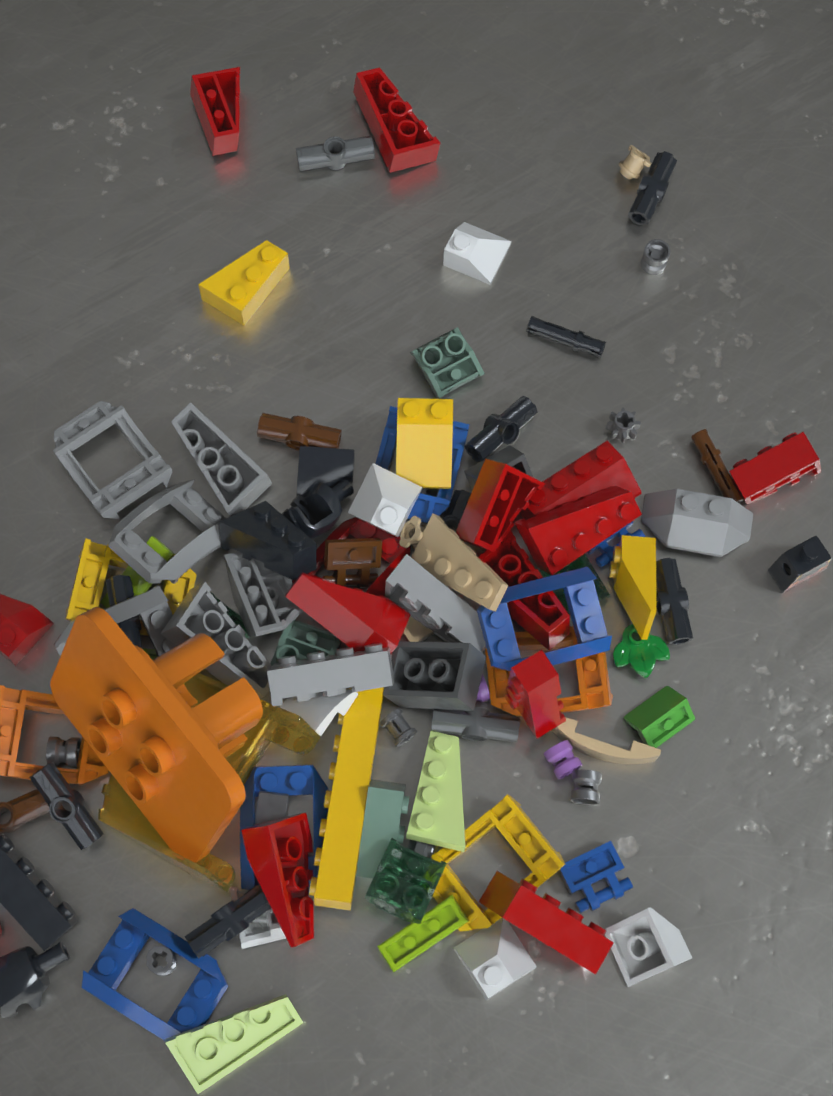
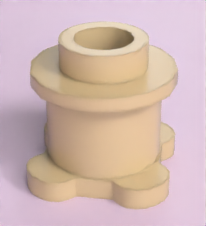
(634, 163)
(412, 532)

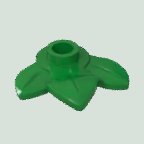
(640, 653)

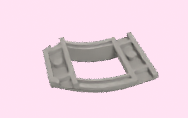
(128, 486)
(146, 560)
(154, 613)

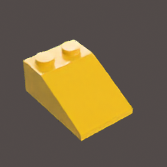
(425, 441)
(635, 580)

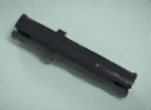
(561, 335)

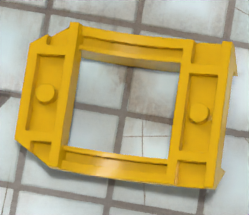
(91, 577)
(524, 839)

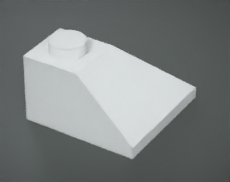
(475, 252)
(385, 500)
(646, 945)
(495, 958)

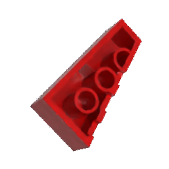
(396, 129)
(576, 527)
(546, 921)

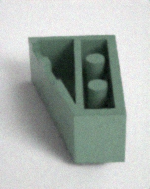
(381, 823)

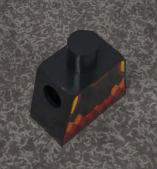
(804, 561)

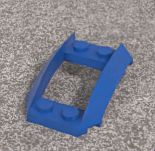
(425, 504)
(583, 609)
(286, 780)
(121, 953)

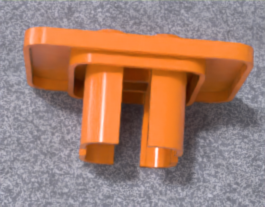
(148, 735)

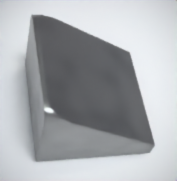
(271, 806)

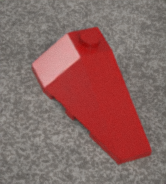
(350, 613)
(20, 628)
(280, 863)

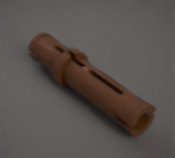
(709, 454)

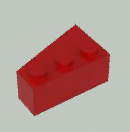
(218, 108)
(775, 467)
(495, 504)
(534, 692)

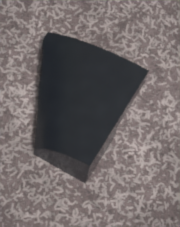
(323, 466)

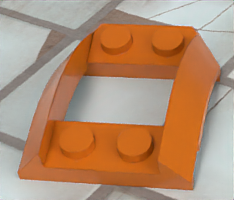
(591, 673)
(12, 708)

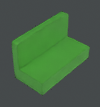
(660, 716)

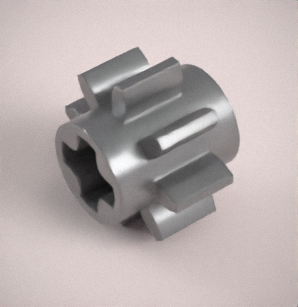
(616, 425)

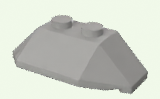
(697, 521)
(260, 595)

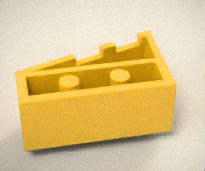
(246, 282)

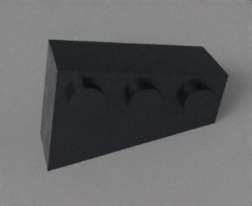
(270, 538)

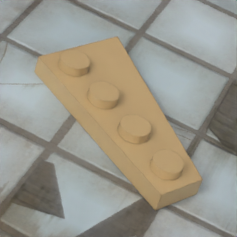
(457, 565)

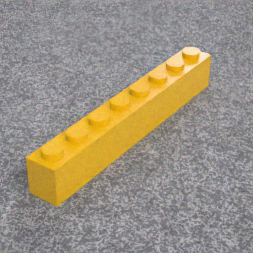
(347, 802)

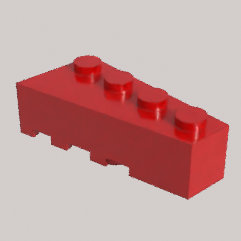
(538, 614)

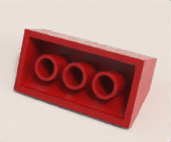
(587, 475)

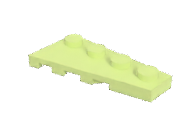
(438, 803)
(226, 1043)

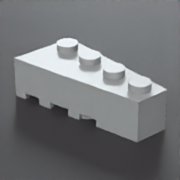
(226, 467)
(434, 604)
(203, 614)
(330, 673)

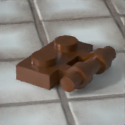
(352, 554)

